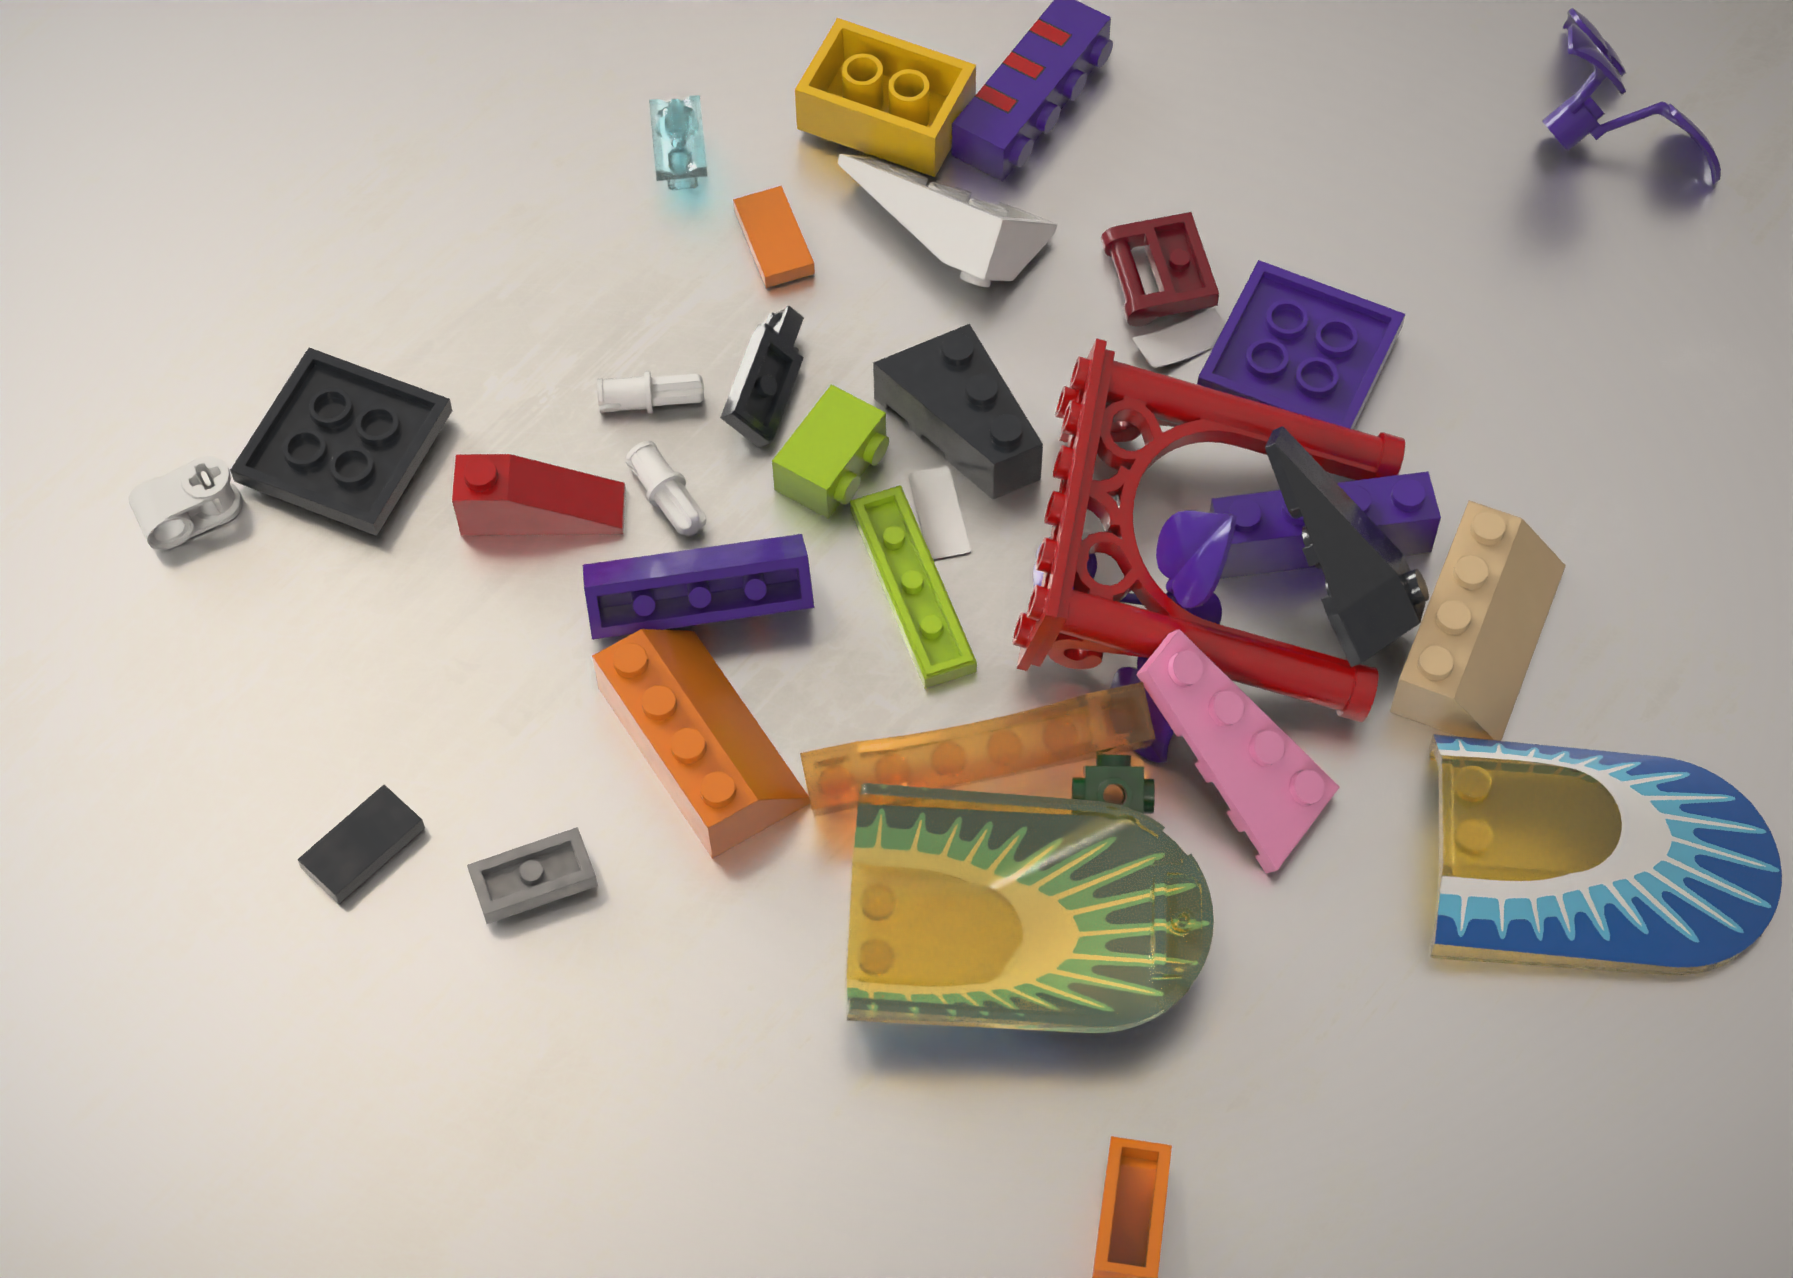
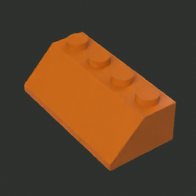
(697, 736)

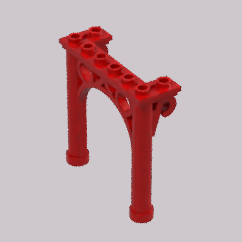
(1078, 625)

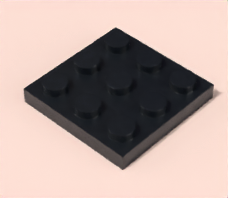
(342, 441)

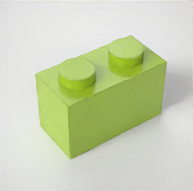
(830, 452)

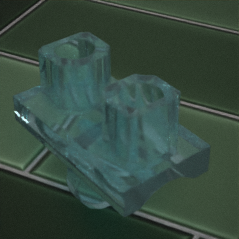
(678, 141)

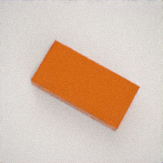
(773, 236)

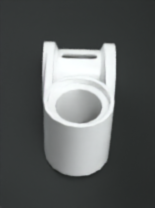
(181, 503)

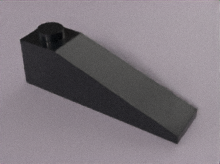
(1366, 576)

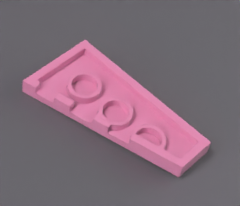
(1252, 762)

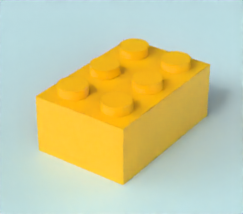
(884, 96)

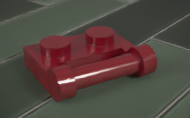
(1176, 262)

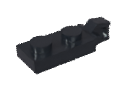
(765, 378)

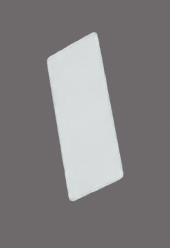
(939, 512)

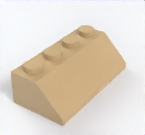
(1479, 627)

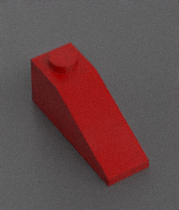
(533, 498)

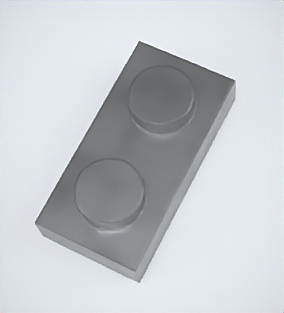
(532, 875)

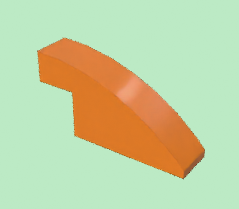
(1132, 1210)

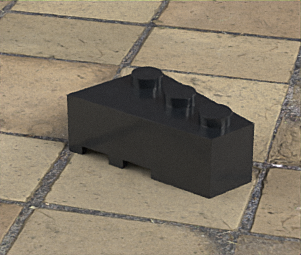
(963, 407)

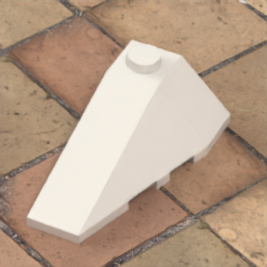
(960, 231)

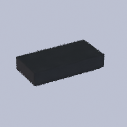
(361, 843)

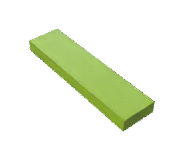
(913, 587)

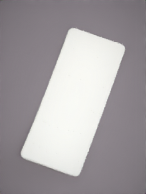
(1182, 339)

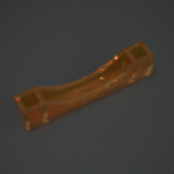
(983, 750)

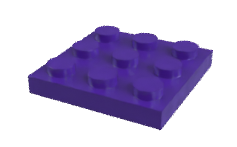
(1302, 346)

